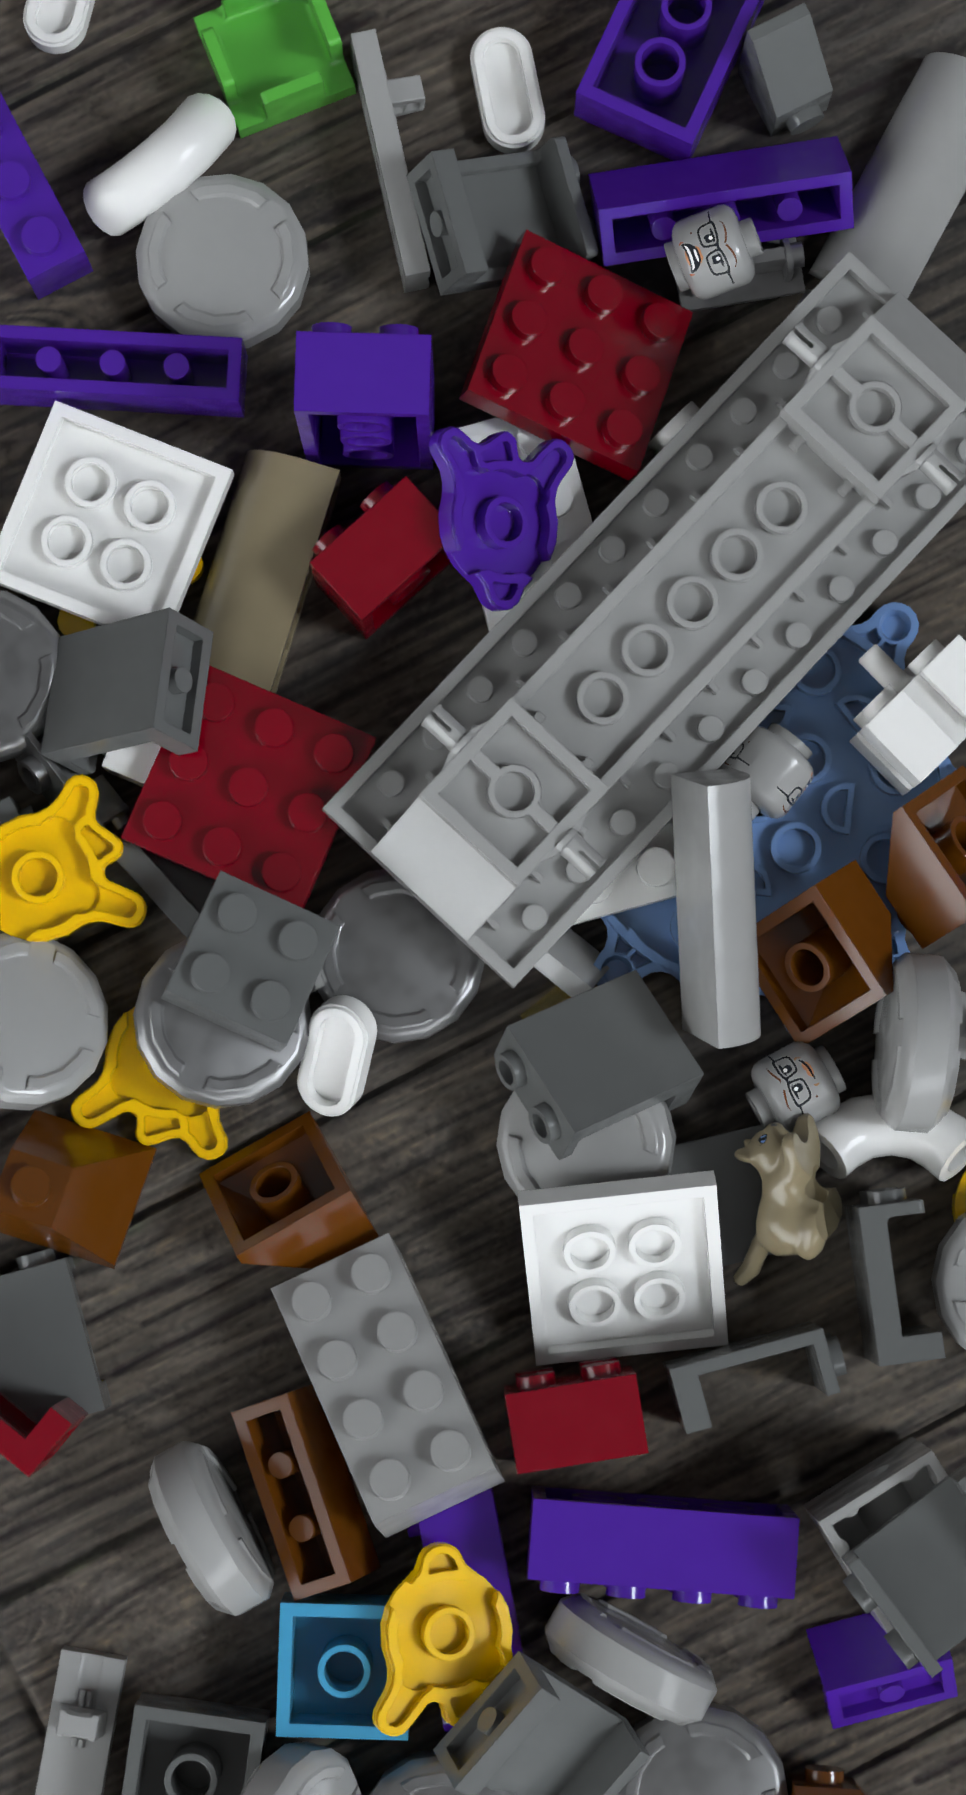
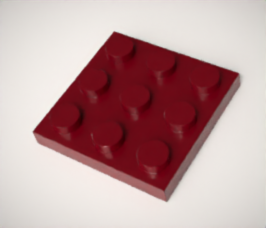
(576, 355)
(250, 790)

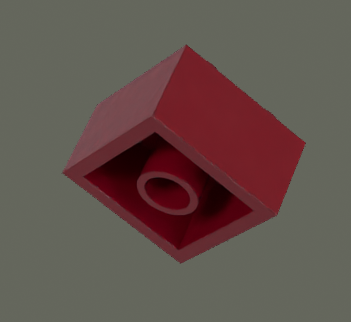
(381, 557)
(575, 1416)

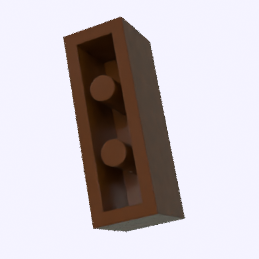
(306, 1492)

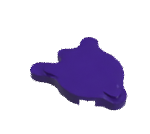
(498, 509)

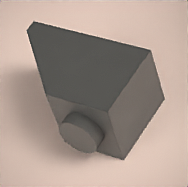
(786, 72)

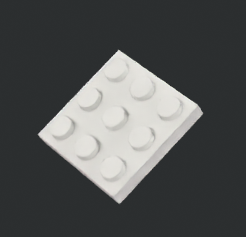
(108, 519)
(624, 1267)

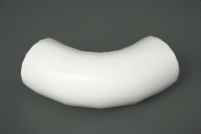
(160, 165)
(859, 1134)

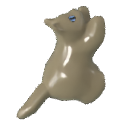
(793, 1209)

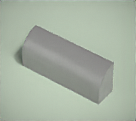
(909, 180)
(716, 906)

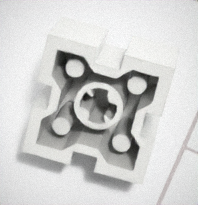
(917, 713)

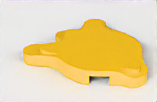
(57, 869)
(159, 1113)
(440, 1639)

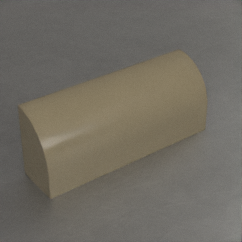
(264, 564)

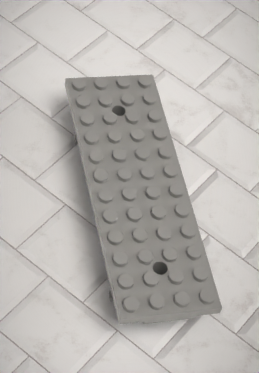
(671, 623)

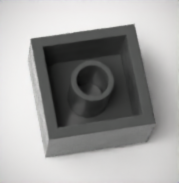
(250, 962)
(193, 1746)

